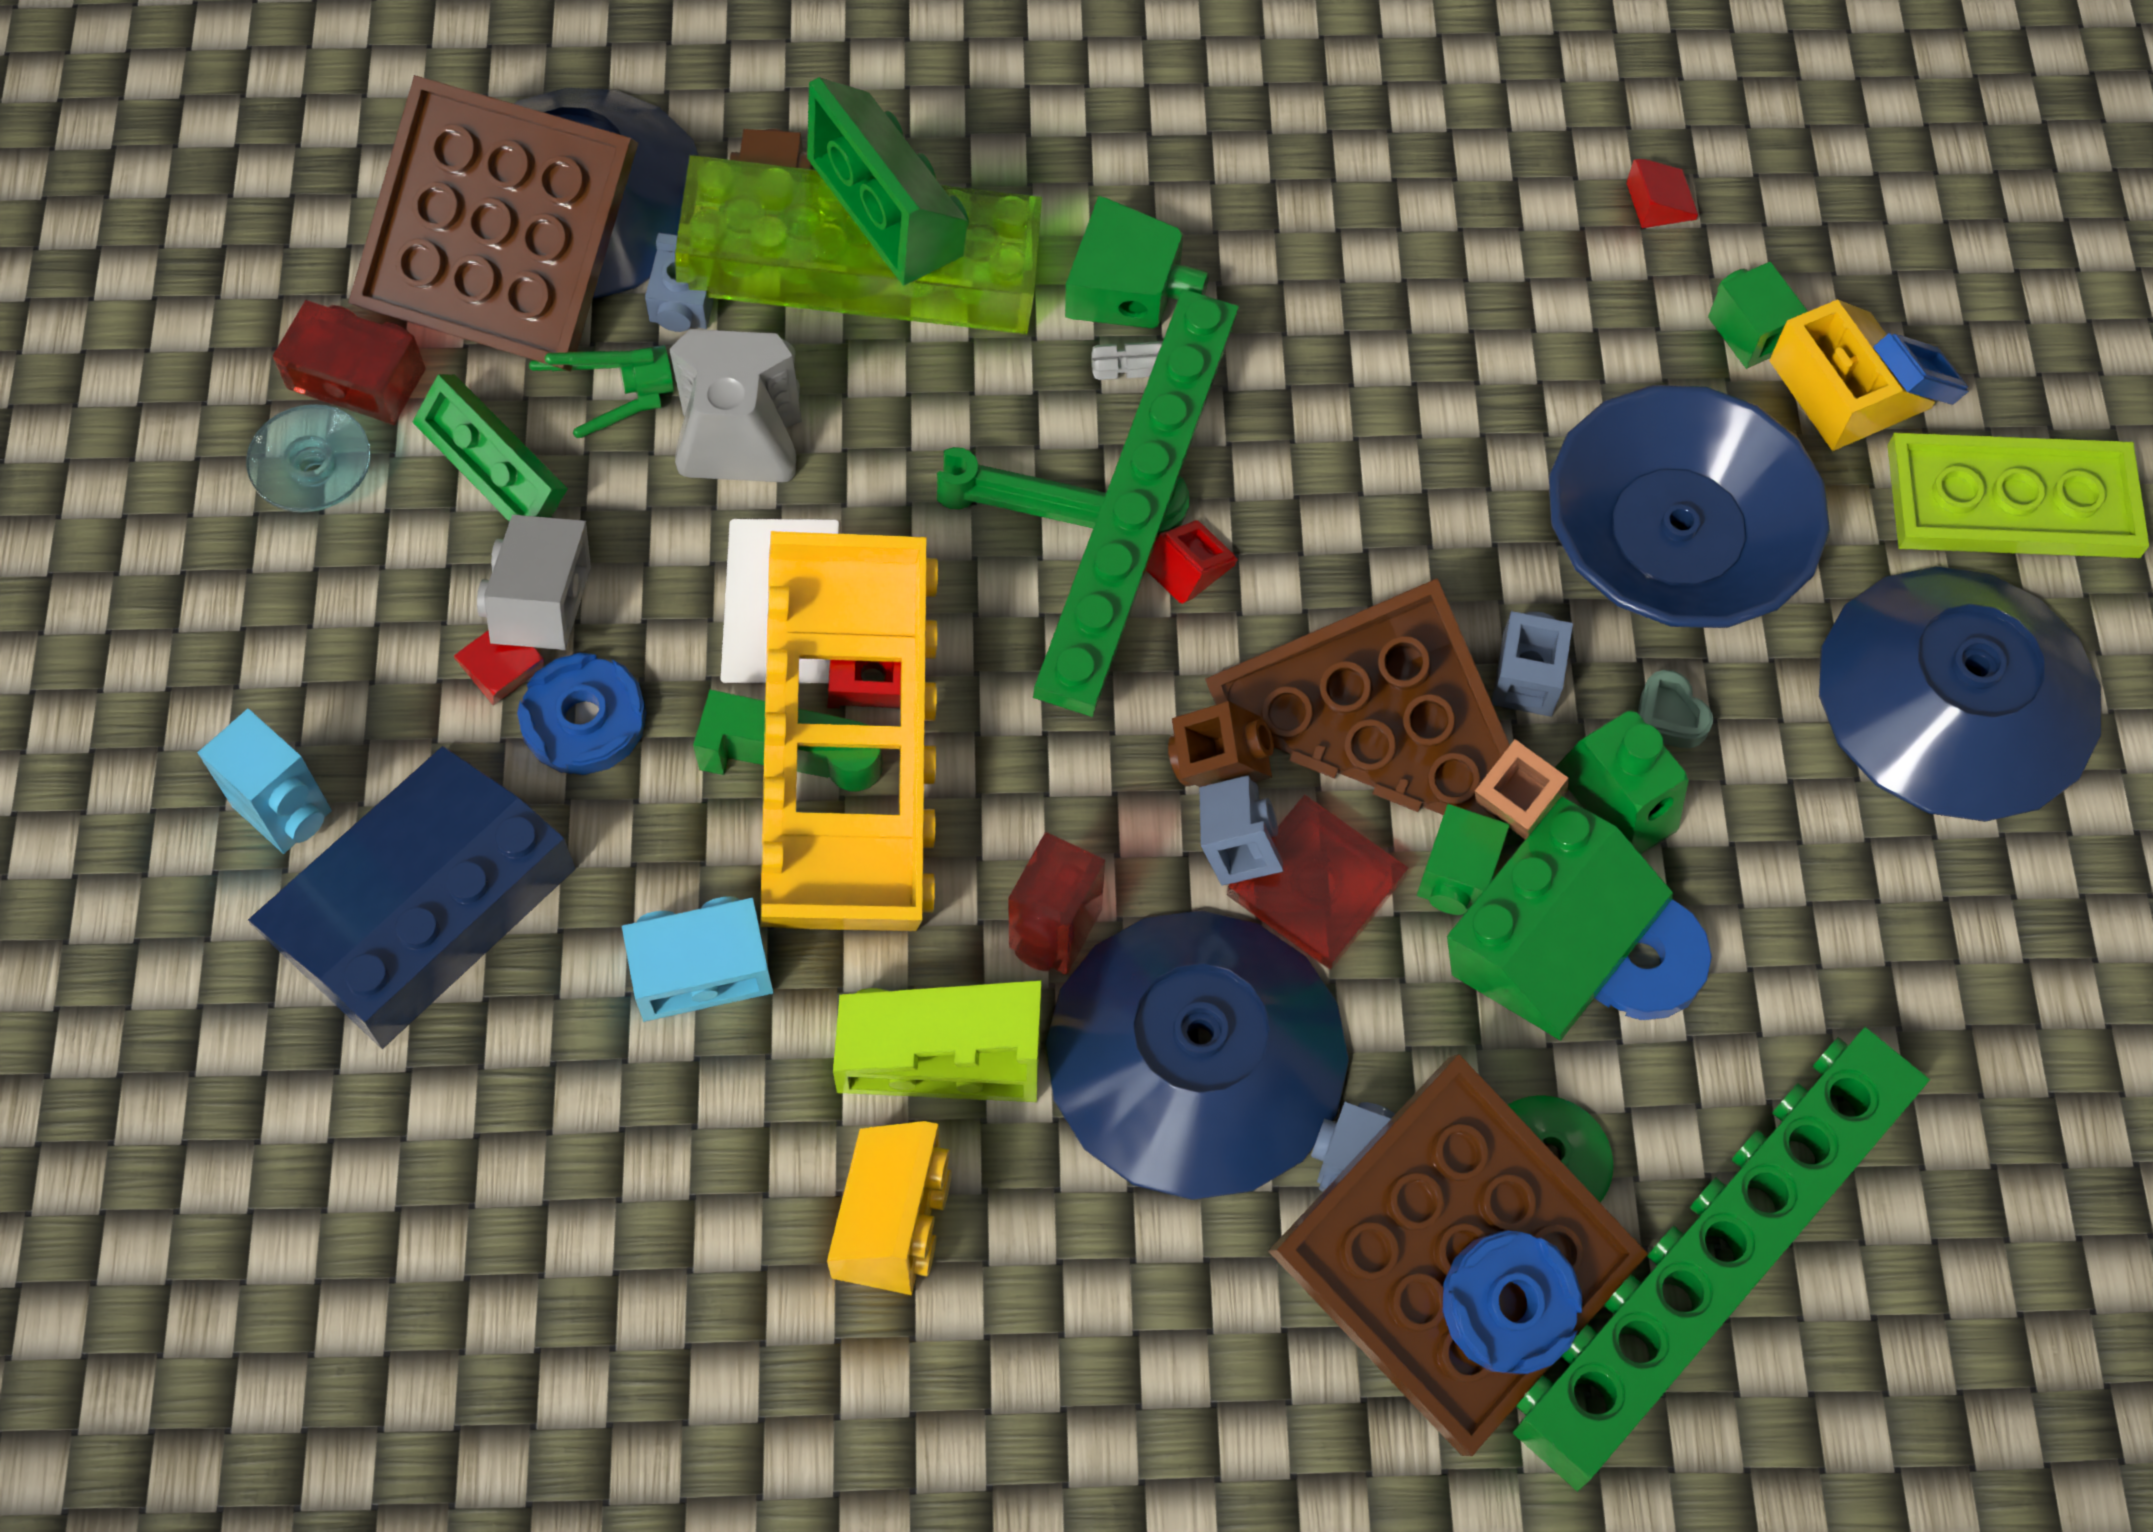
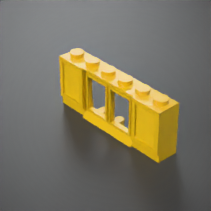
(859, 604)

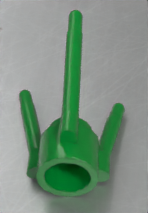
(641, 371)

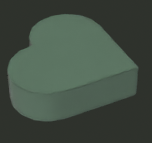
(1673, 711)

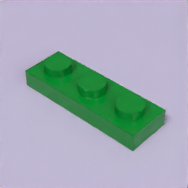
(487, 451)

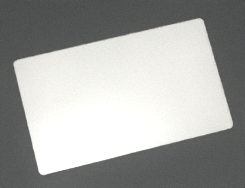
(747, 600)

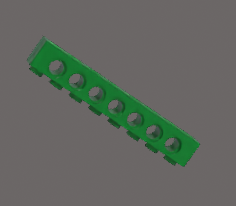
(1879, 1089)

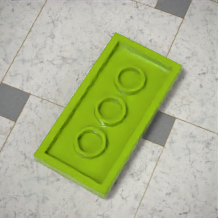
(2017, 495)

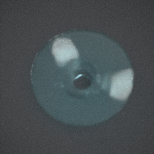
(306, 438)

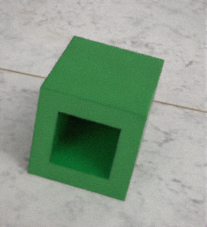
(1753, 312)
(1462, 860)

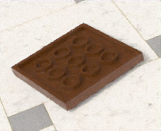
(492, 221)
(1408, 1205)

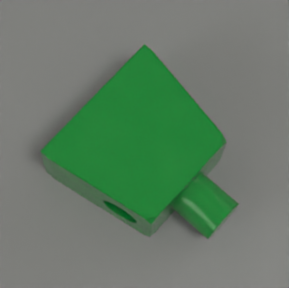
(1128, 268)
(1625, 776)

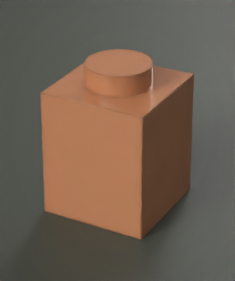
(1521, 789)

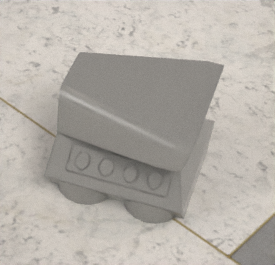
(736, 405)

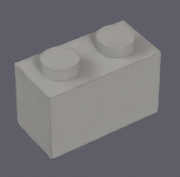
(535, 582)

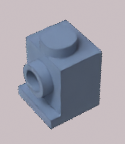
(670, 301)
(1532, 663)
(1238, 831)

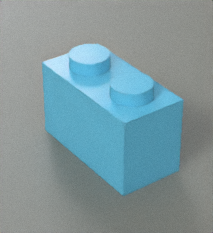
(266, 781)
(696, 958)

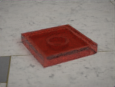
(1327, 885)

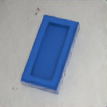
(1921, 368)

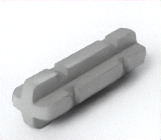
(1135, 360)

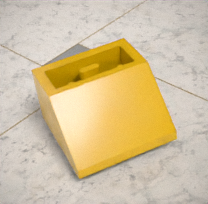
(1839, 375)
(887, 1206)

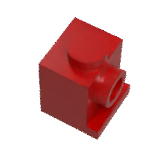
(849, 689)

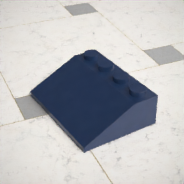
(415, 893)

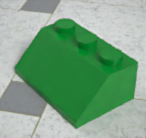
(883, 181)
(1558, 919)

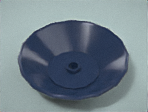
(655, 182)
(1698, 462)
(1935, 729)
(1184, 1111)

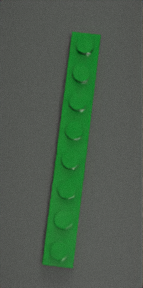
(1135, 505)

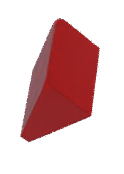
(1660, 194)
(1189, 560)
(498, 667)

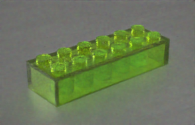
(791, 243)

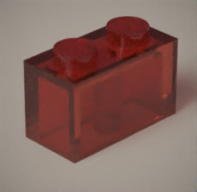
(350, 361)
(1055, 904)

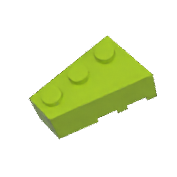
(941, 1042)

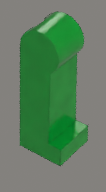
(735, 730)

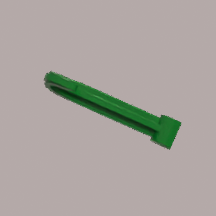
(968, 482)

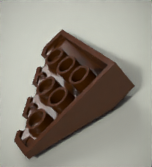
(1379, 702)

